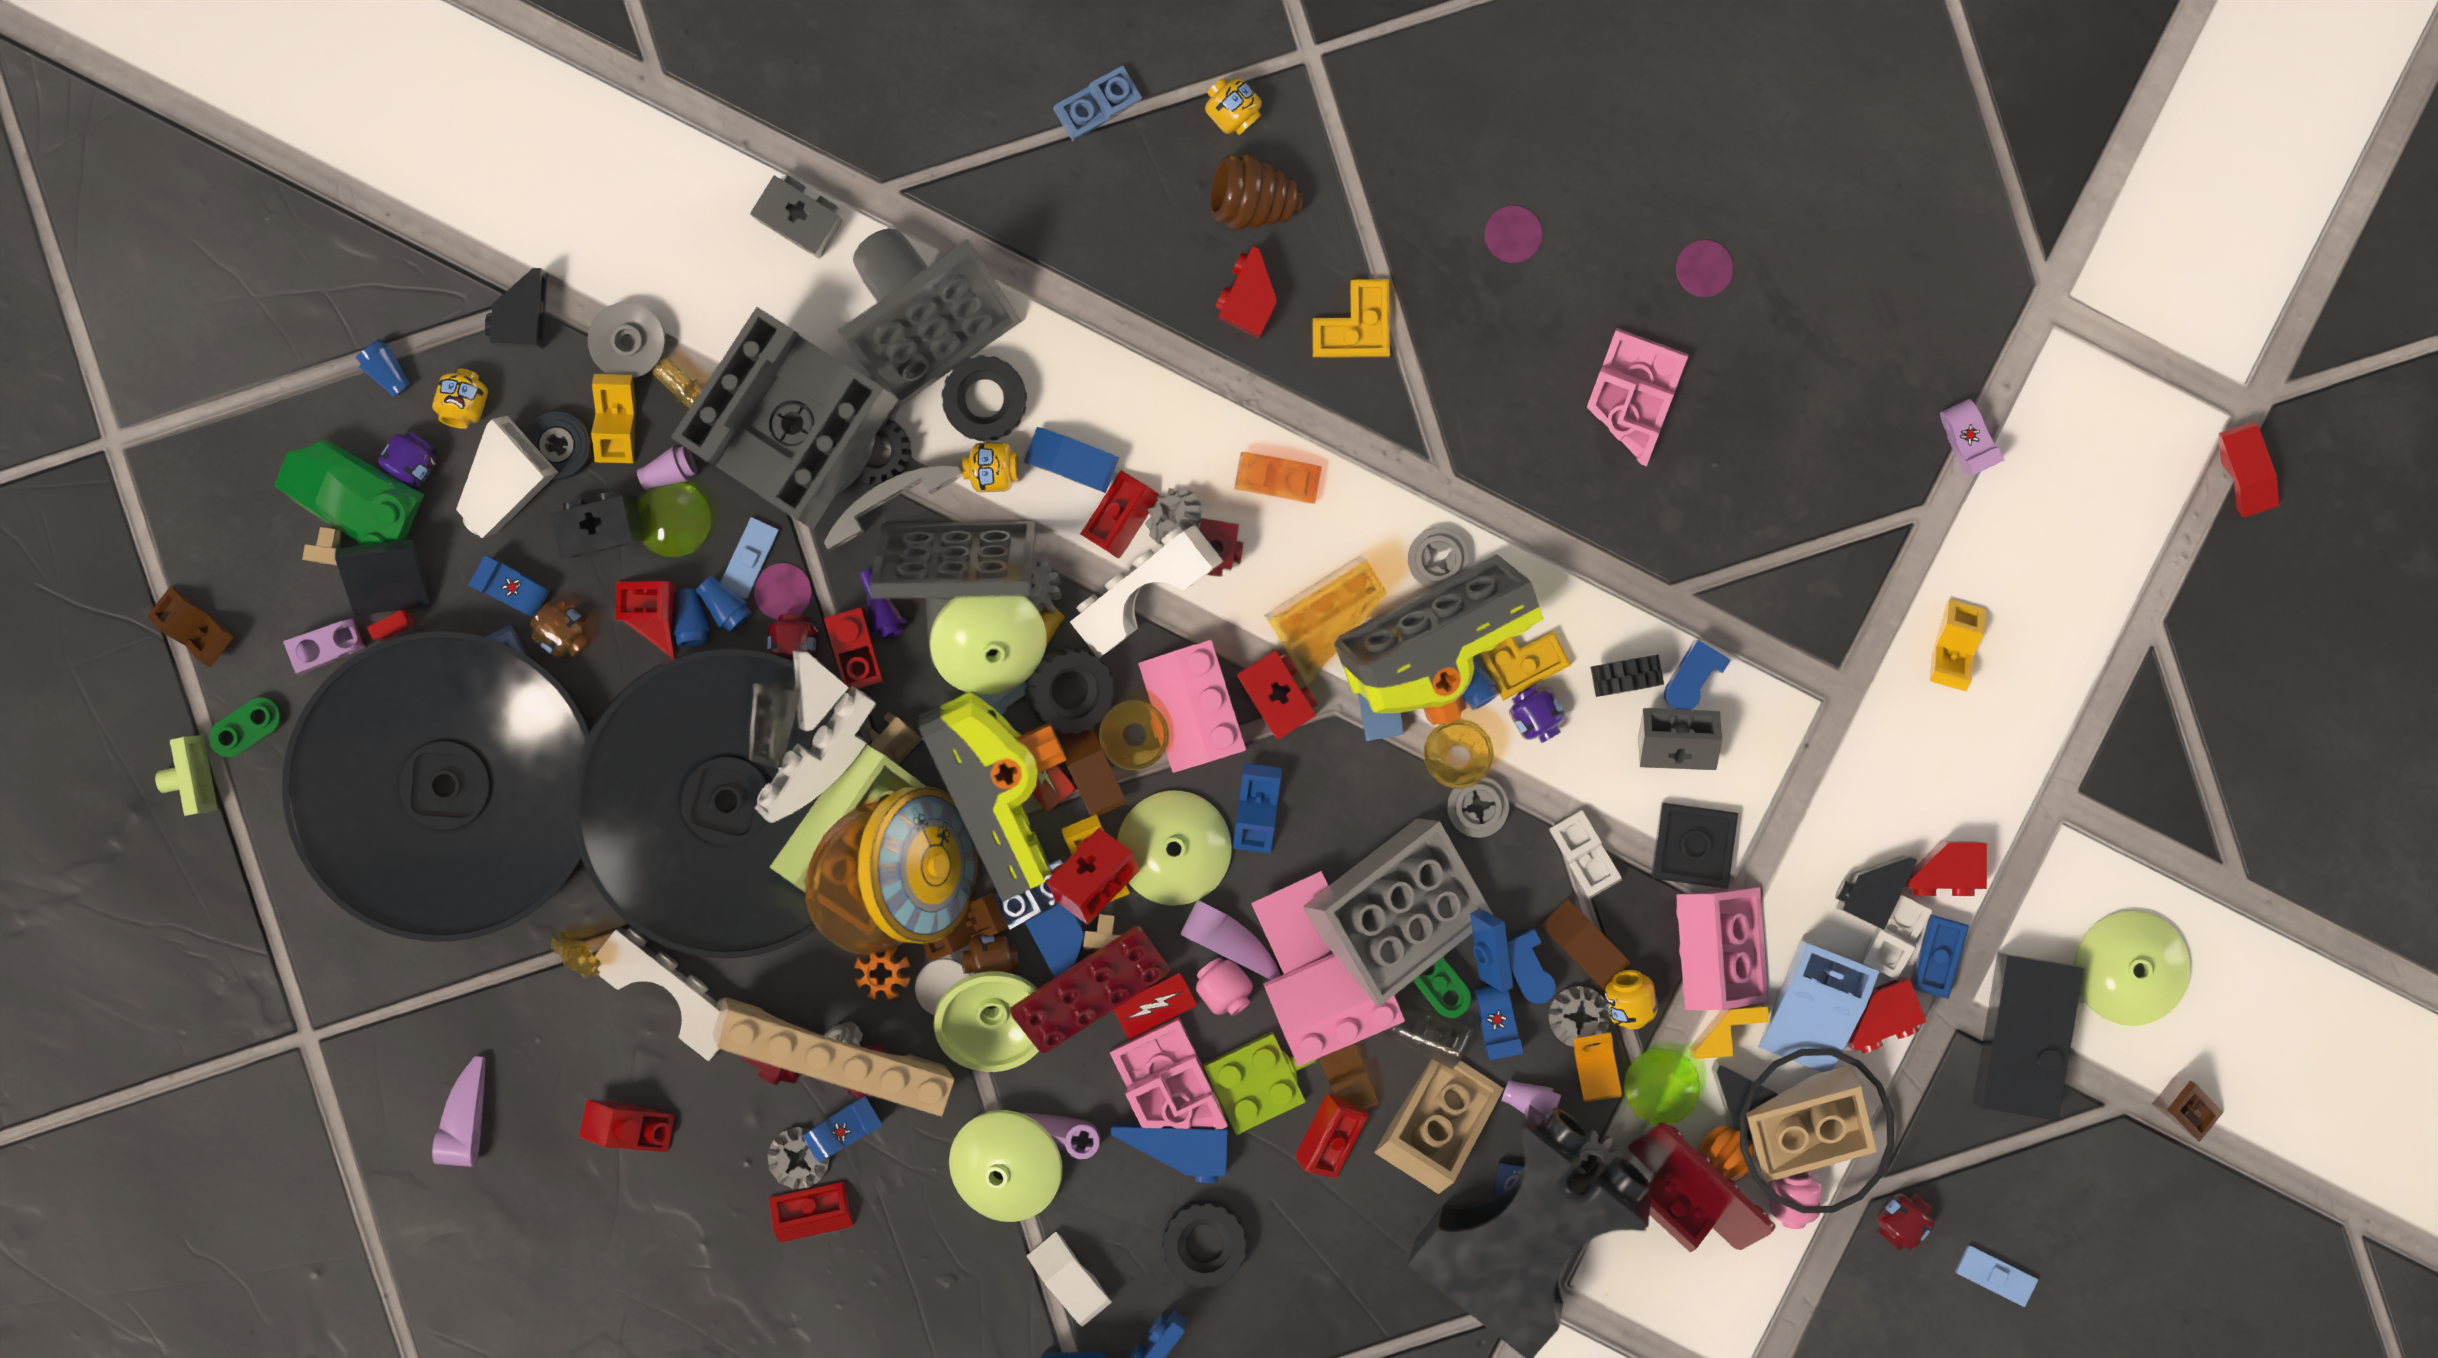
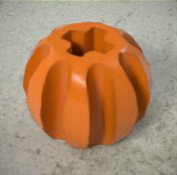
(875, 980)
(1724, 1151)

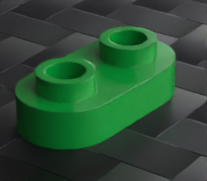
(244, 727)
(1438, 983)

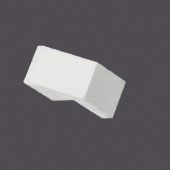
(1068, 1279)

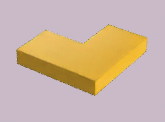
(1362, 334)
(1521, 668)

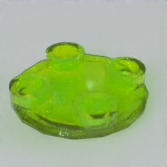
(674, 519)
(1662, 1086)

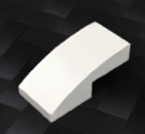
(1585, 854)
(1895, 944)

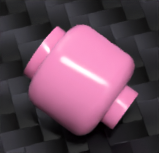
(1224, 986)
(1800, 1189)

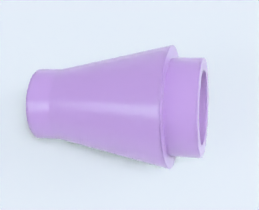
(669, 468)
(1523, 1094)

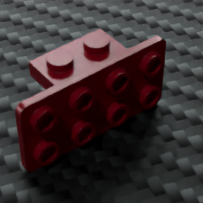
(1089, 990)
(1693, 1195)

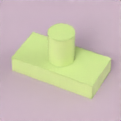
(189, 775)

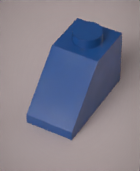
(1058, 937)

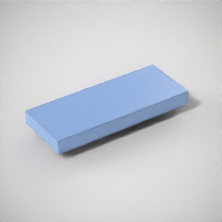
(749, 557)
(1996, 1275)

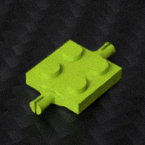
(1255, 1082)

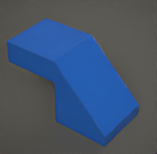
(1071, 459)
(1257, 808)

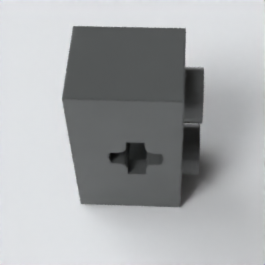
(774, 212)
(1679, 739)

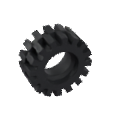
(898, 459)
(1627, 675)

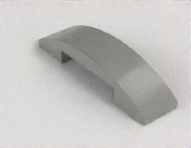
(848, 526)

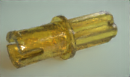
(677, 382)
(576, 955)

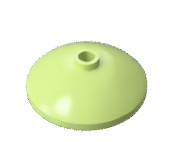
(975, 625)
(1198, 830)
(2108, 959)
(983, 1036)
(1016, 1149)

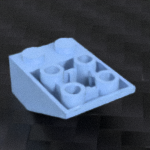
(1818, 1005)

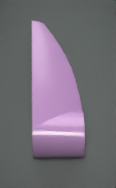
(1228, 938)
(460, 1126)
(1063, 1129)

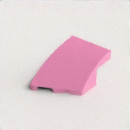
(1636, 390)
(1288, 925)
(1167, 1080)

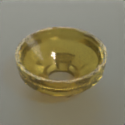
(1462, 734)
(1112, 735)

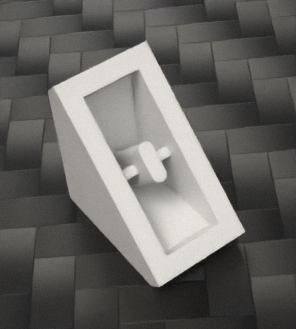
(817, 690)

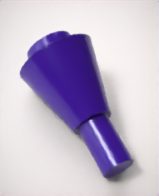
(883, 614)

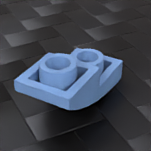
(1097, 103)
(1029, 903)

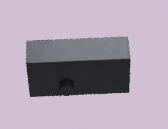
(2027, 1036)

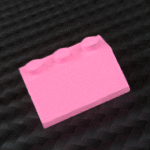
(1195, 704)
(1722, 948)
(1326, 1009)

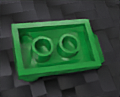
(349, 493)

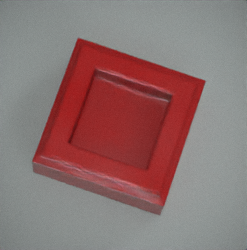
(391, 625)

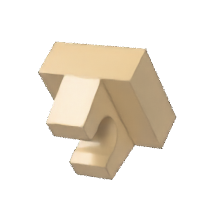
(326, 546)
(895, 740)
(1096, 940)

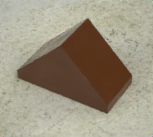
(2188, 1107)

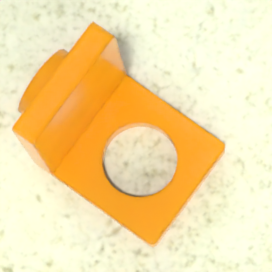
(1597, 1067)

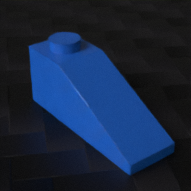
(1191, 1151)

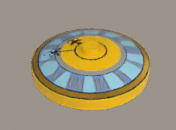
(917, 865)

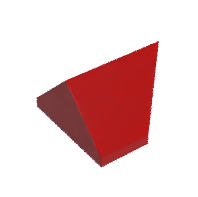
(649, 611)

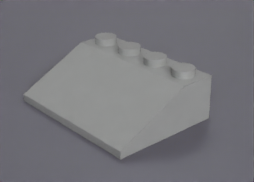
(1398, 909)

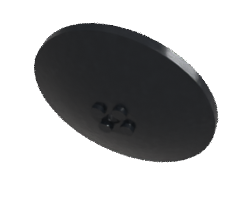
(367, 801)
(651, 816)

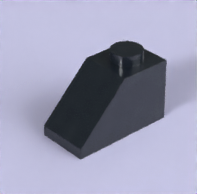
(520, 313)
(1875, 890)
(1734, 1091)

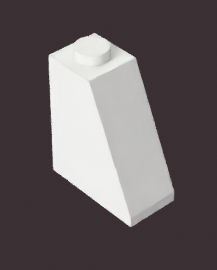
(502, 478)

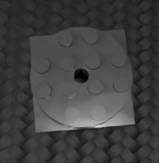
(756, 395)

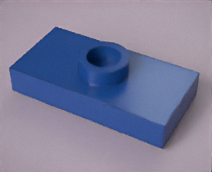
(1491, 950)
(1939, 956)

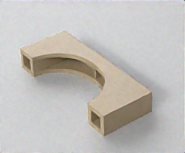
(896, 1078)

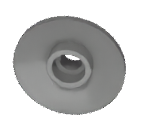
(612, 326)

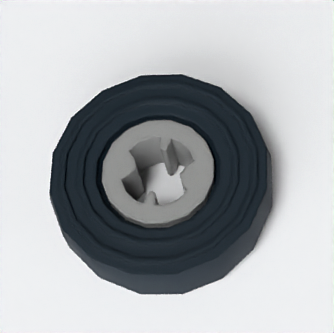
(564, 427)

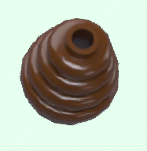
(1252, 193)

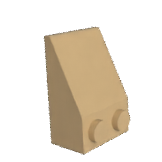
(1439, 1123)
(1812, 1125)

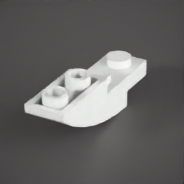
(812, 771)

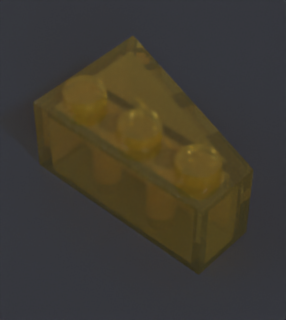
(1321, 613)

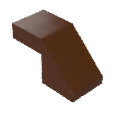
(191, 626)
(1091, 772)
(980, 919)
(1585, 943)

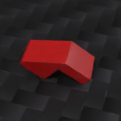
(2249, 464)

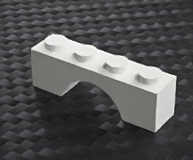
(1112, 618)
(628, 960)

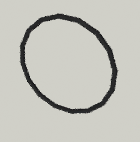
(1890, 1130)

